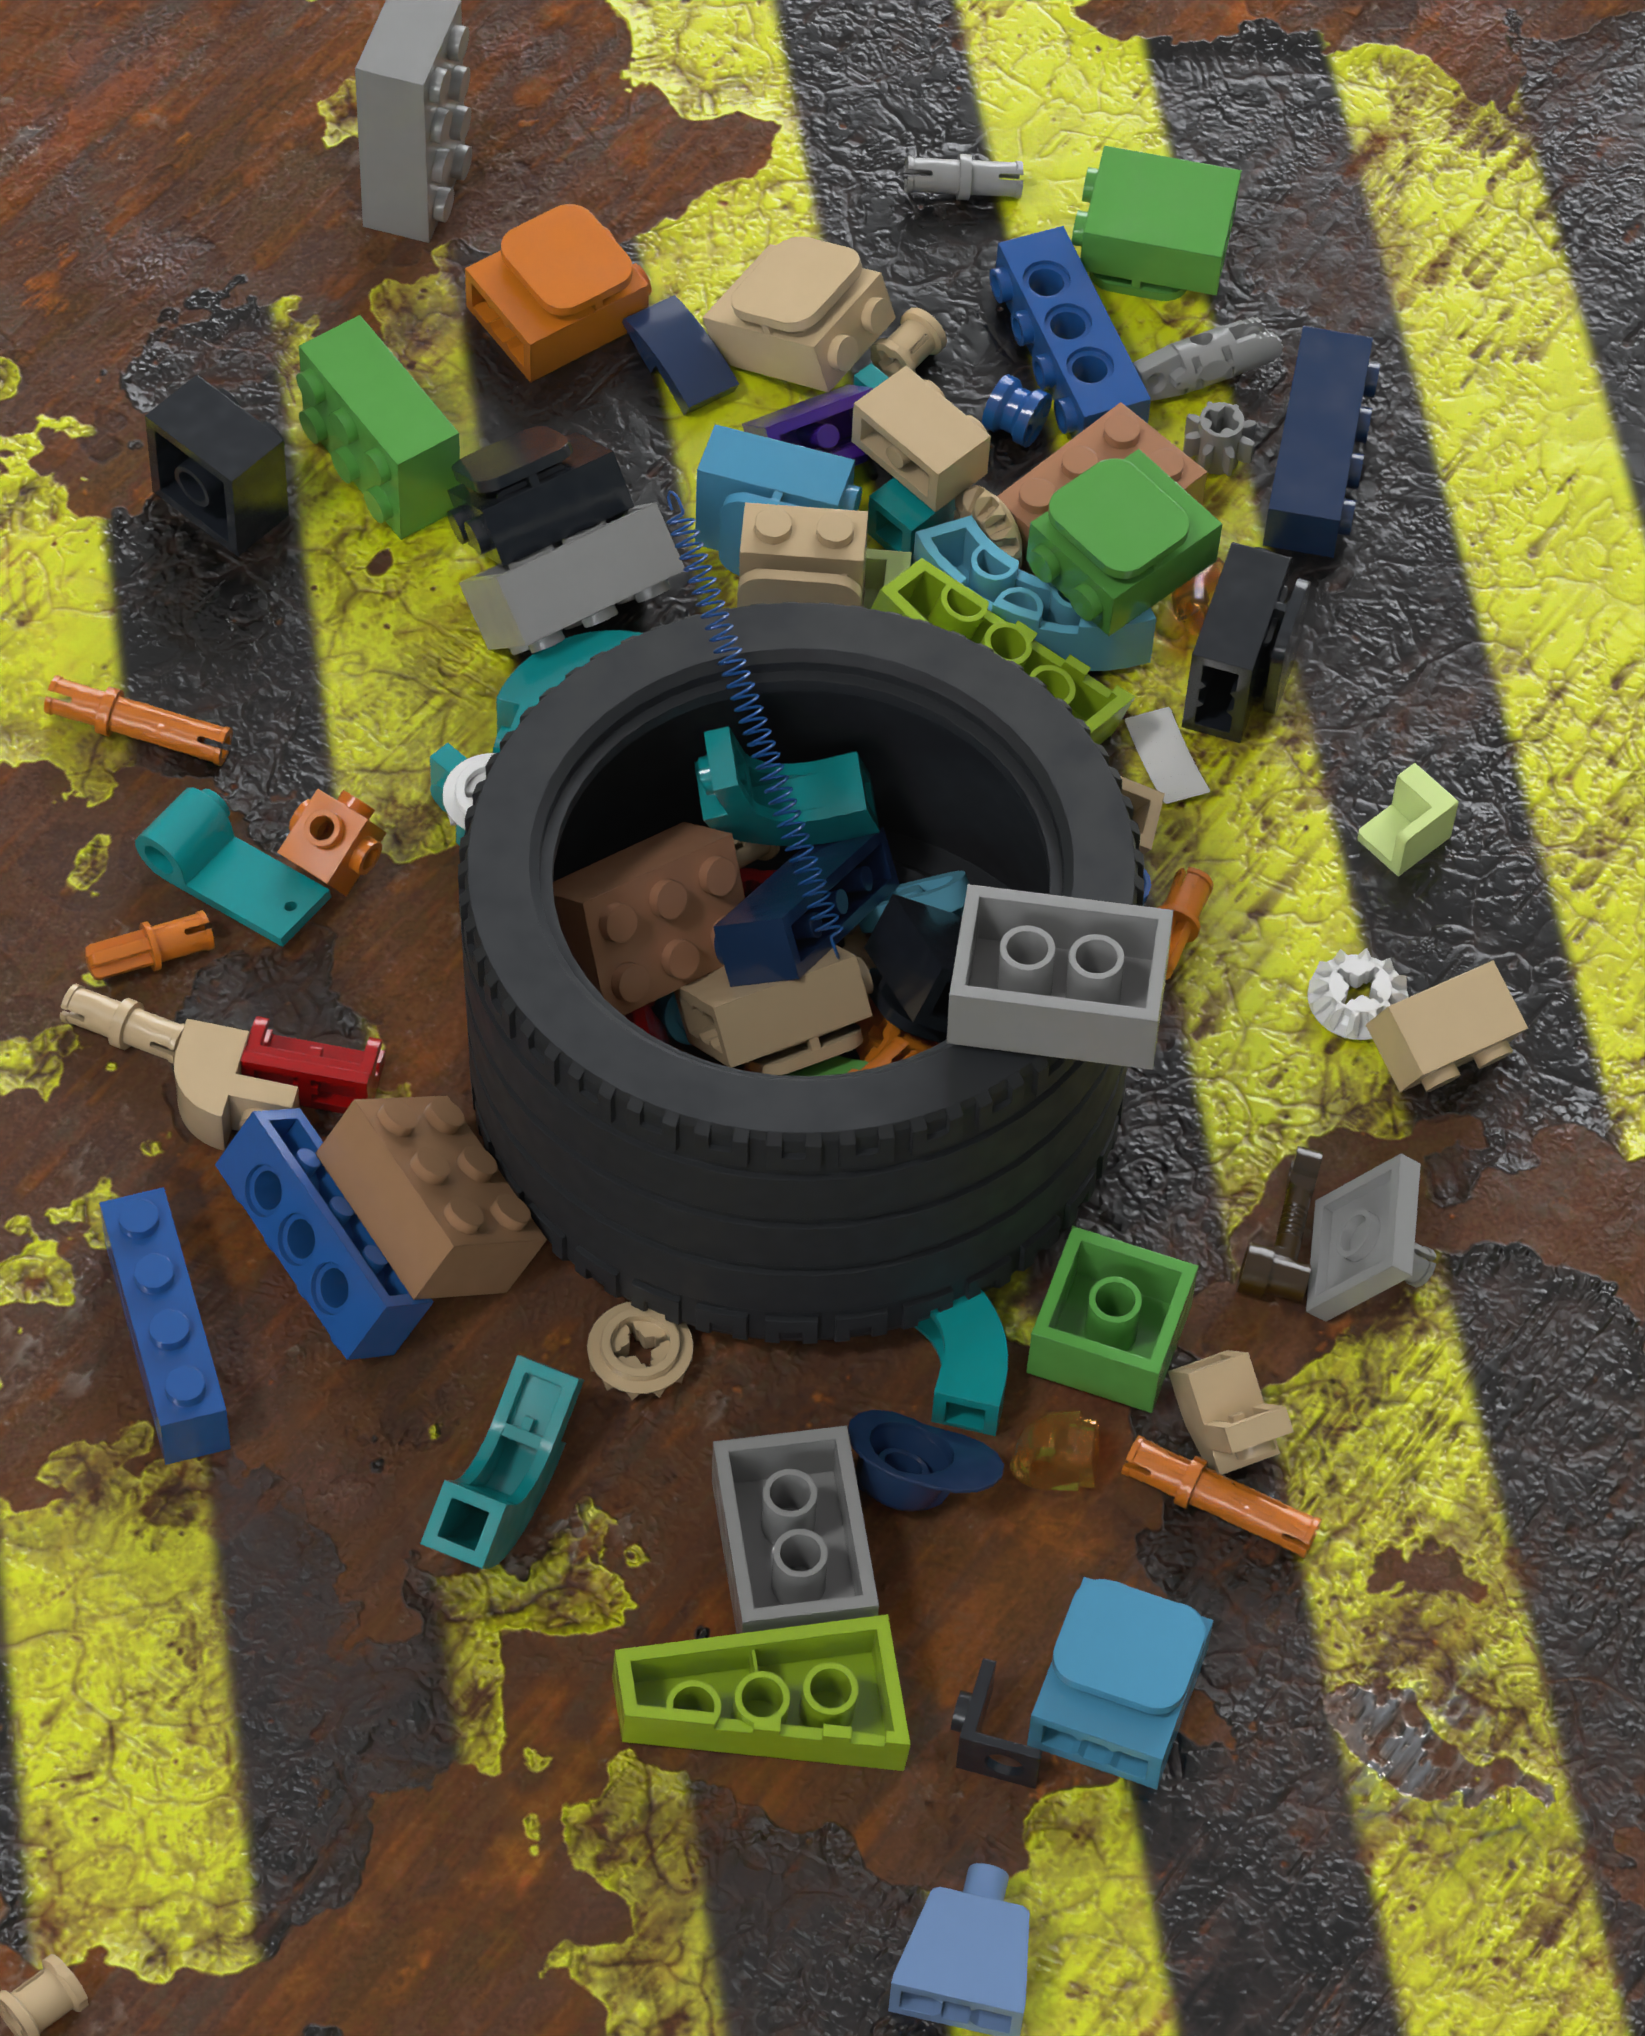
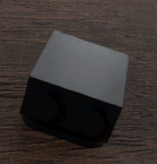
(533, 492)
(1244, 643)
(915, 966)

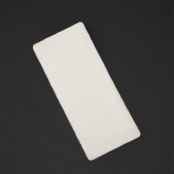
(1166, 755)

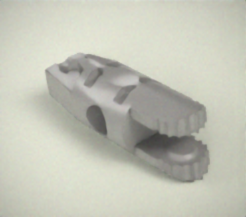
(1208, 358)

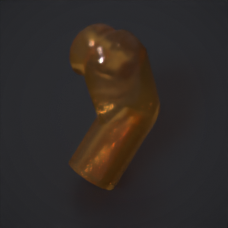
(1191, 599)

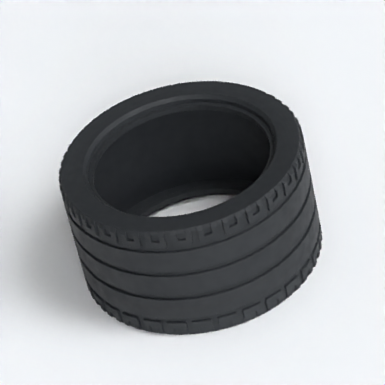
(752, 1191)

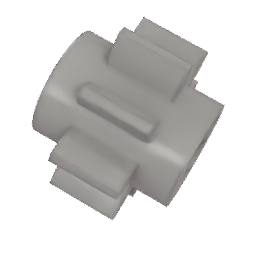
(1219, 438)

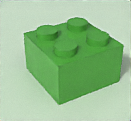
(1112, 1319)

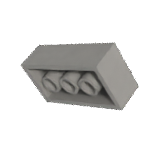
(413, 116)

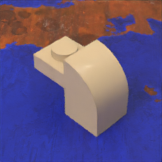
(211, 1087)
(1227, 1411)

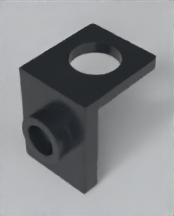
(976, 1747)

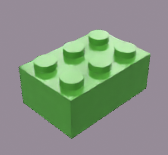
(378, 426)

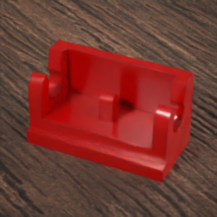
(325, 1073)

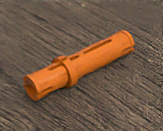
(114, 713)
(1210, 1491)

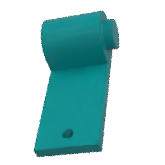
(199, 854)

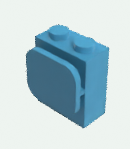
(765, 471)
(1120, 1680)

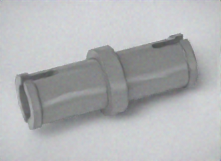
(963, 177)

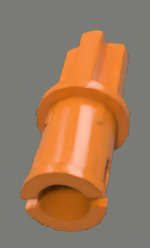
(1187, 901)
(149, 946)

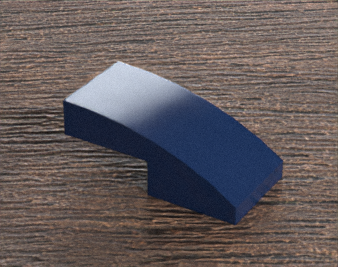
(682, 352)

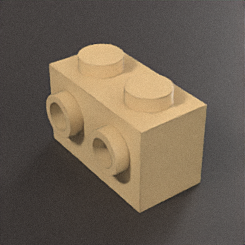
(921, 438)
(1447, 1027)

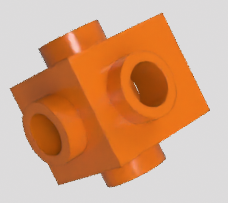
(333, 839)

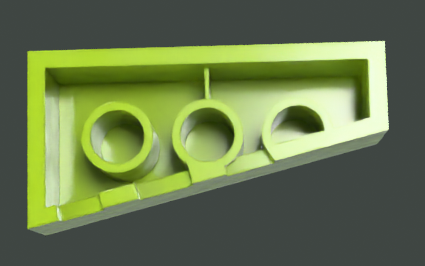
(938, 598)

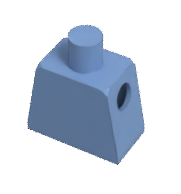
(967, 1958)

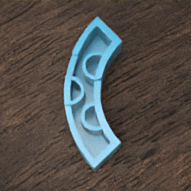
(1015, 595)

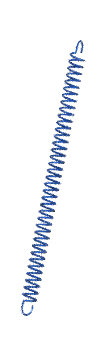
(749, 719)

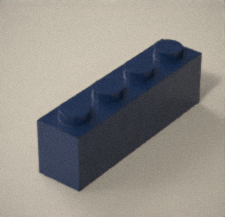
(1318, 442)
(771, 929)

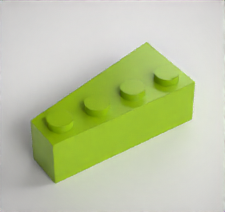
(770, 1693)

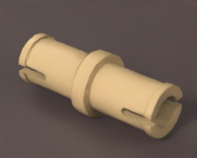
(122, 1022)

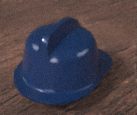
(917, 1464)

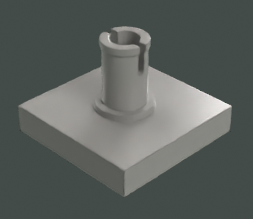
(1367, 1239)

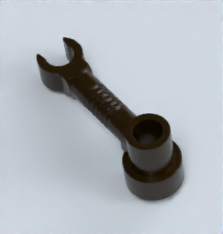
(1278, 1268)

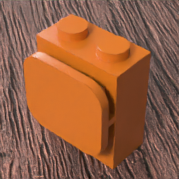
(555, 290)

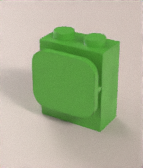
(1155, 224)
(1121, 540)

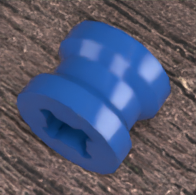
(1016, 410)

